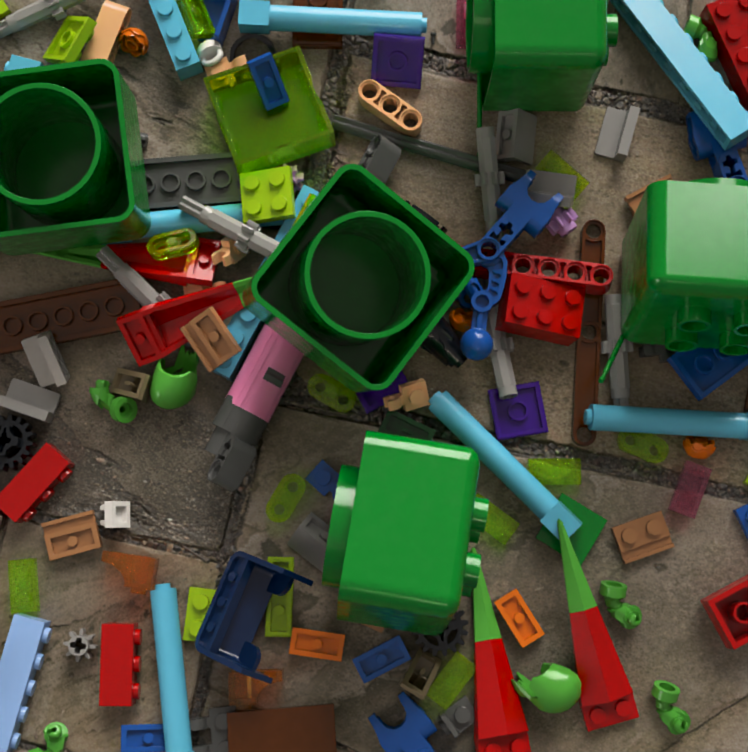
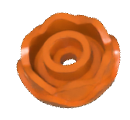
(133, 41)
(460, 319)
(699, 447)

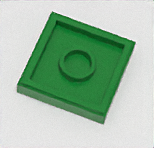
(583, 537)

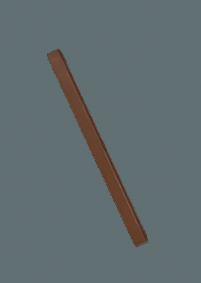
(588, 350)

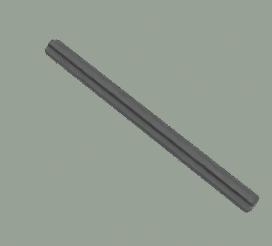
(420, 146)

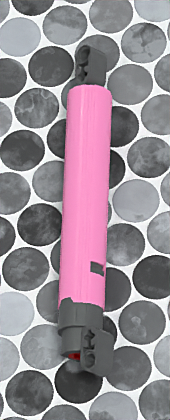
(268, 372)

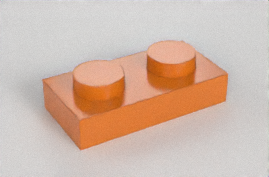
(519, 618)
(317, 644)

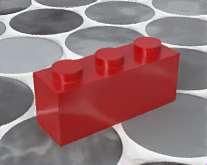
(35, 483)
(119, 664)

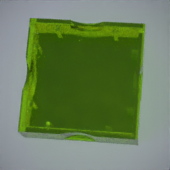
(276, 136)

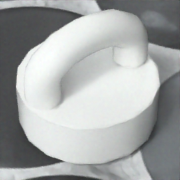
(210, 53)

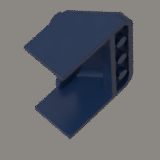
(238, 610)

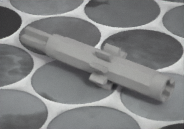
(34, 14)
(489, 177)
(247, 235)
(131, 280)
(500, 354)
(619, 370)

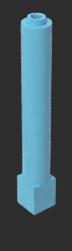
(262, 17)
(176, 219)
(666, 421)
(503, 464)
(171, 669)

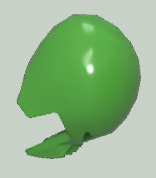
(173, 389)
(551, 691)

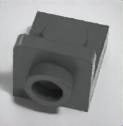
(457, 717)

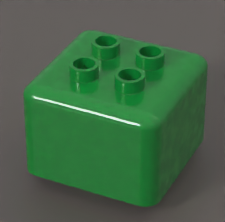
(538, 51)
(69, 159)
(688, 267)
(359, 281)
(405, 533)

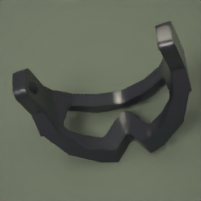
(238, 42)

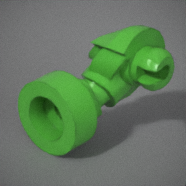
(706, 40)
(121, 408)
(627, 615)
(675, 718)
(55, 737)

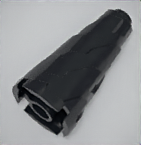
(444, 344)

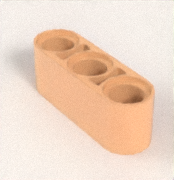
(110, 22)
(386, 97)

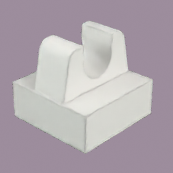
(116, 514)

